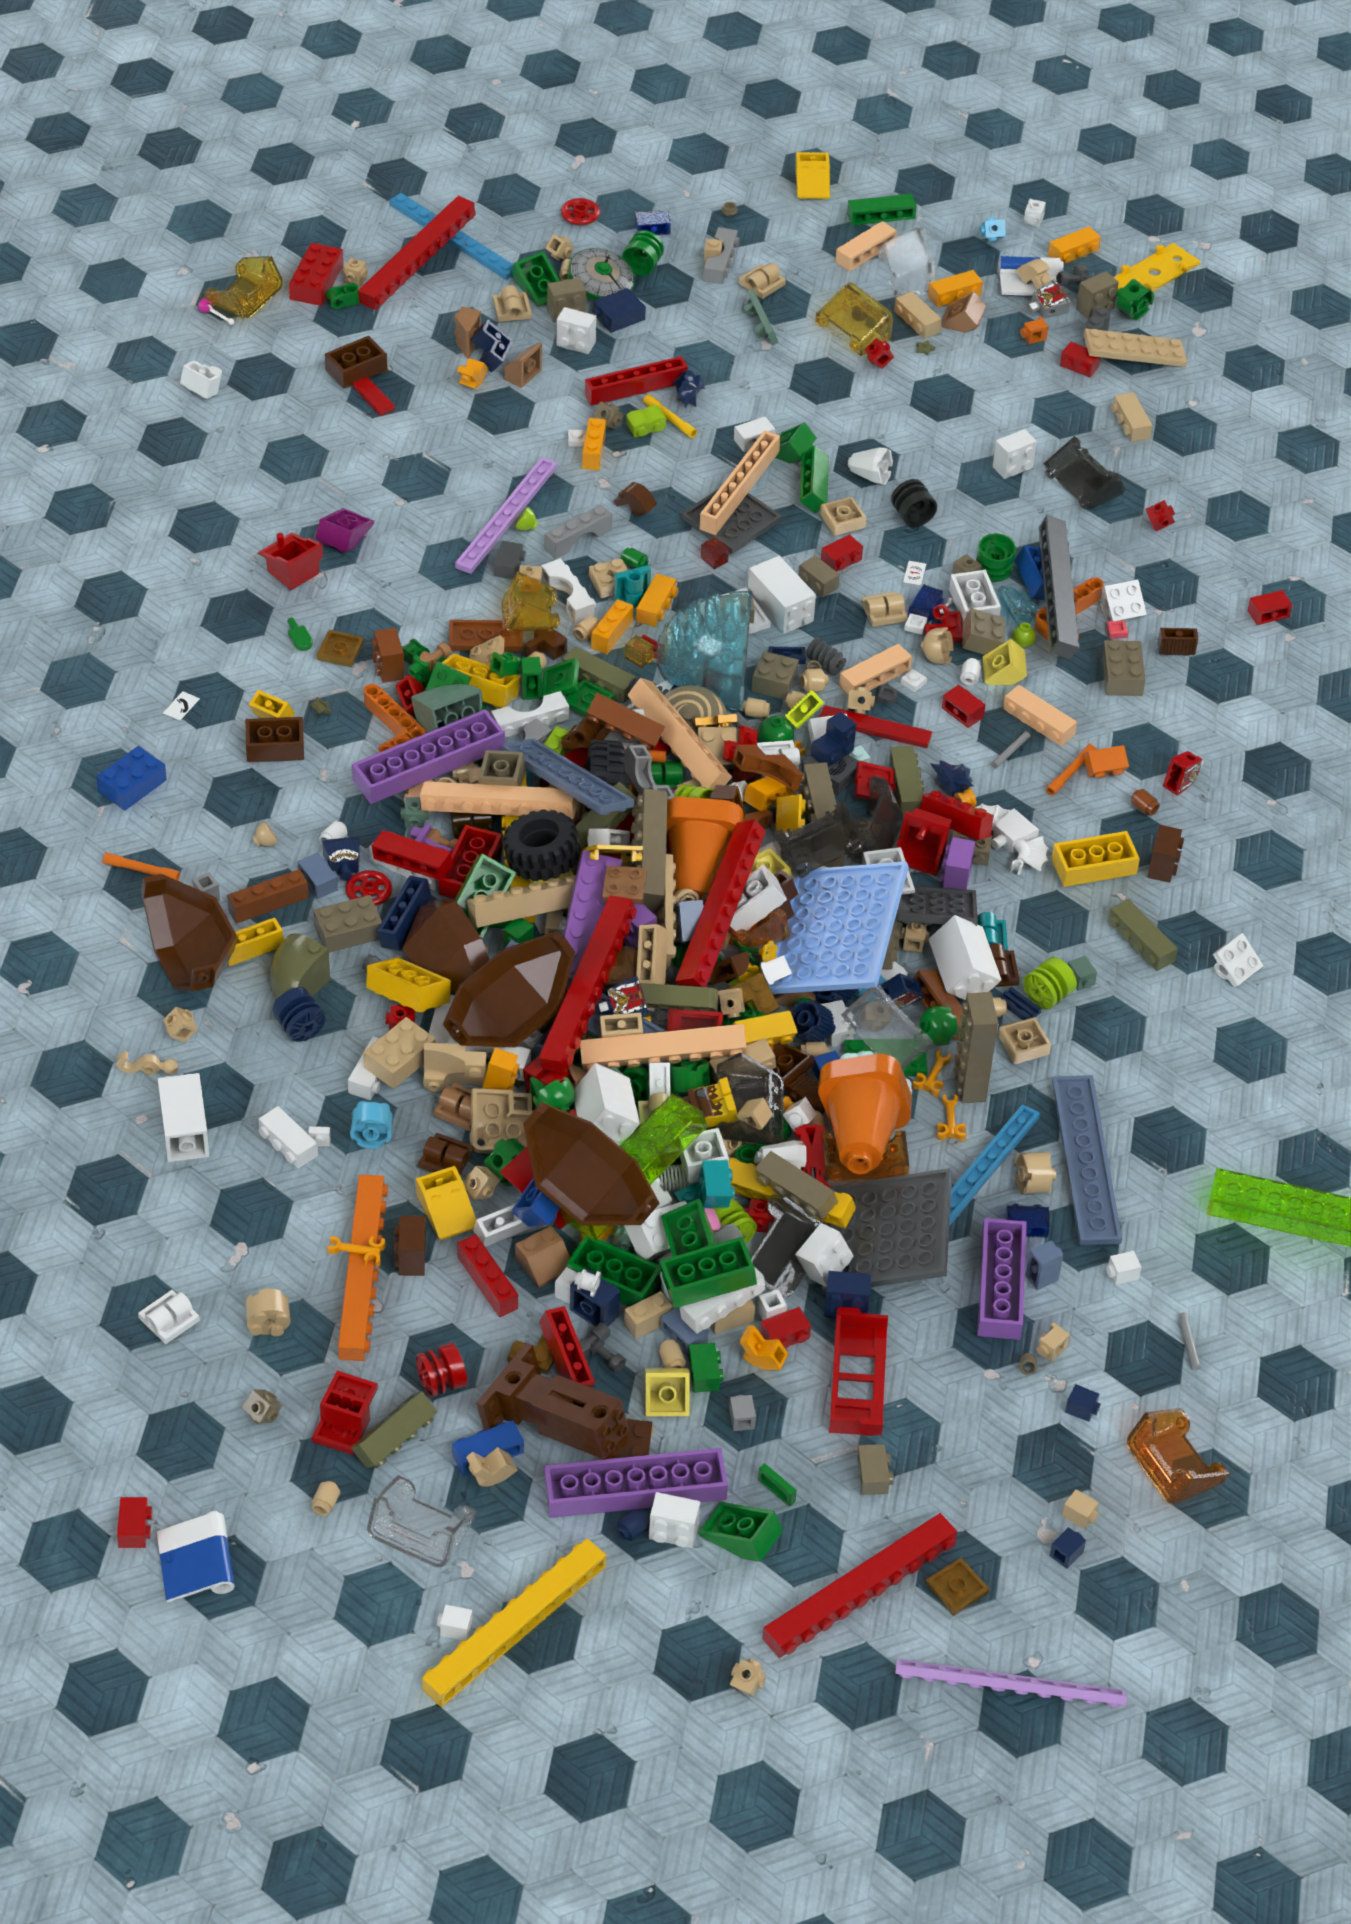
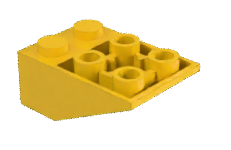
(812, 175)
(789, 812)
(445, 1202)

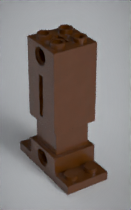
(556, 1405)

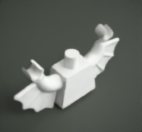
(1018, 835)

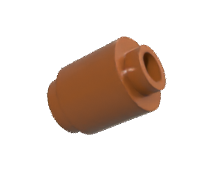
(1145, 802)

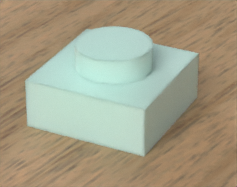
(860, 754)

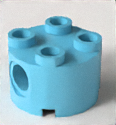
(371, 1124)

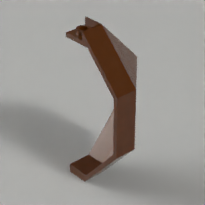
(187, 932)
(445, 942)
(511, 993)
(586, 1170)

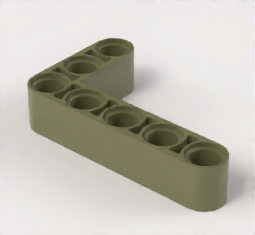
(680, 997)

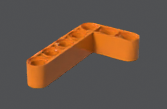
(1084, 596)
(392, 716)

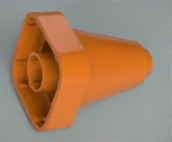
(698, 839)
(864, 1105)

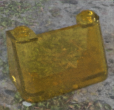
(255, 286)
(857, 317)
(529, 605)

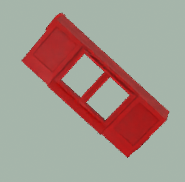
(859, 1336)

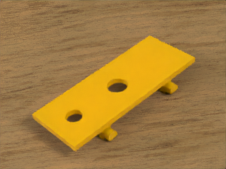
(1163, 263)
(621, 850)

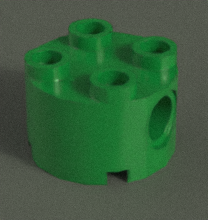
(1134, 299)
(689, 1075)
(502, 1155)

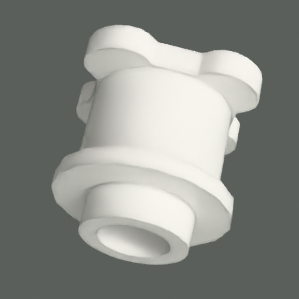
(588, 1281)

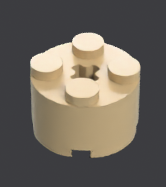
(1034, 1173)
(267, 1312)

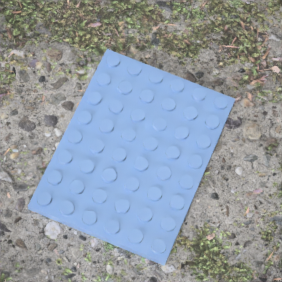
(840, 927)

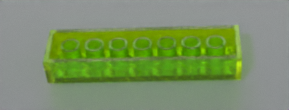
(656, 1145)
(1281, 1206)

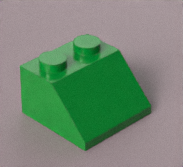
(795, 442)

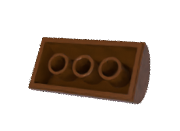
(791, 1063)

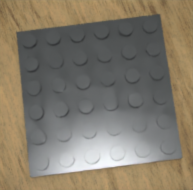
(899, 1227)

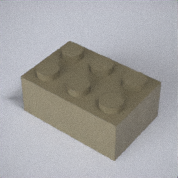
(1123, 668)
(347, 923)

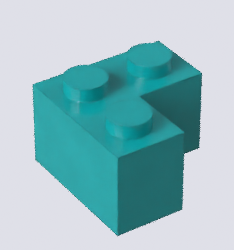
(714, 1184)

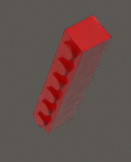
(634, 380)

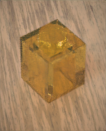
(639, 651)

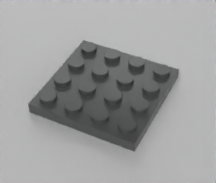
(743, 526)
(937, 905)

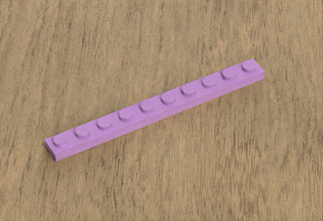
(506, 515)
(1002, 1681)

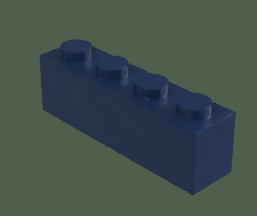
(402, 913)

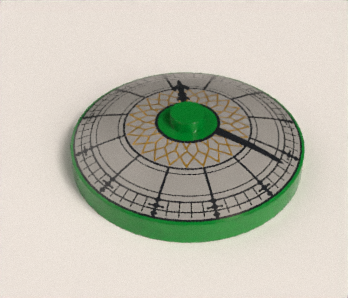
(600, 272)

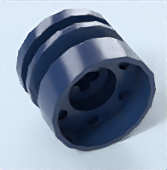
(299, 1014)

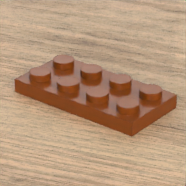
(471, 633)

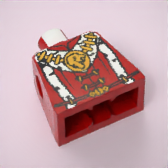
(1182, 772)

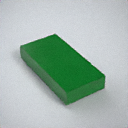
(777, 1484)

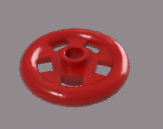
(580, 210)
(381, 879)

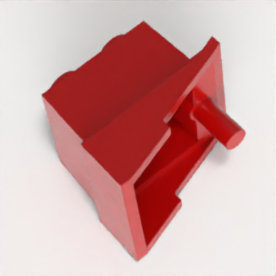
(293, 559)
(924, 840)
(692, 1019)

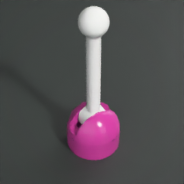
(206, 306)

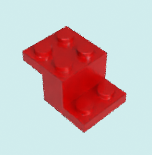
(344, 1412)

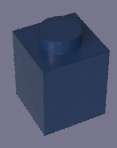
(1083, 1403)
(1067, 1547)

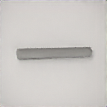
(1013, 747)
(1189, 1341)

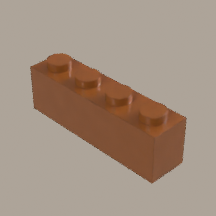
(624, 721)
(267, 896)
(936, 995)

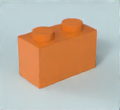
(1106, 761)

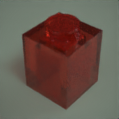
(714, 553)

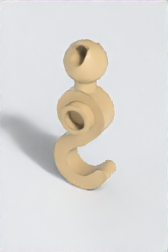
(148, 1064)

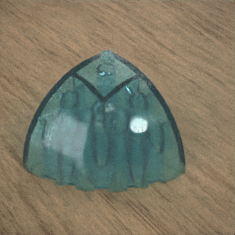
(709, 646)

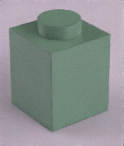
(1084, 972)

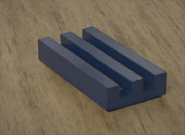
(792, 652)
(1021, 1003)

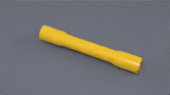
(686, 428)

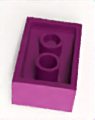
(343, 529)

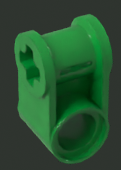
(345, 295)
(413, 648)

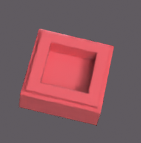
(1117, 629)

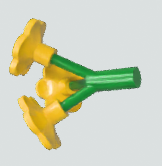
(768, 953)

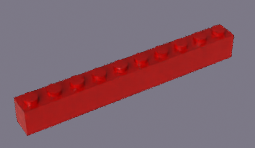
(416, 252)
(721, 904)
(587, 984)
(859, 1585)

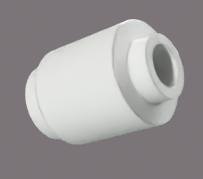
(970, 672)
(334, 831)

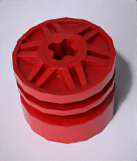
(439, 1370)

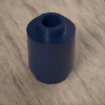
(633, 1525)

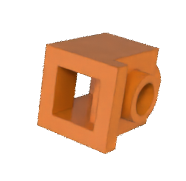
(1034, 331)

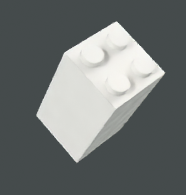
(782, 594)
(964, 958)
(607, 1102)
(183, 1117)

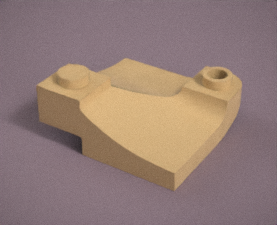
(452, 1064)
(498, 1116)

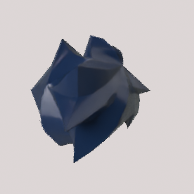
(688, 386)
(952, 777)

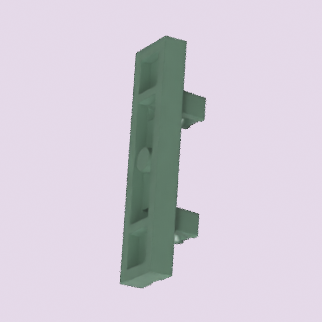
(765, 327)

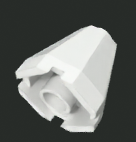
(872, 464)
(791, 1151)

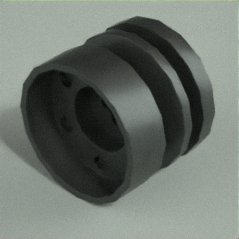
(914, 503)

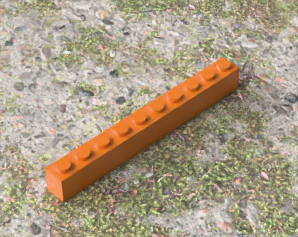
(361, 1277)

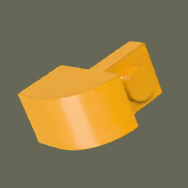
(473, 373)
(761, 1352)

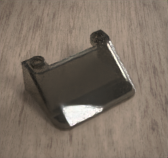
(748, 1082)
(777, 1250)

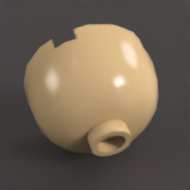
(938, 645)

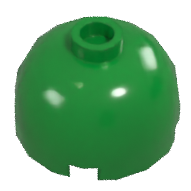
(775, 729)
(939, 1024)
(639, 1082)
(557, 1095)

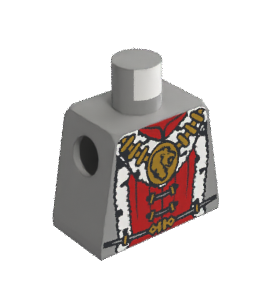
(1049, 301)

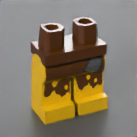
(715, 1102)

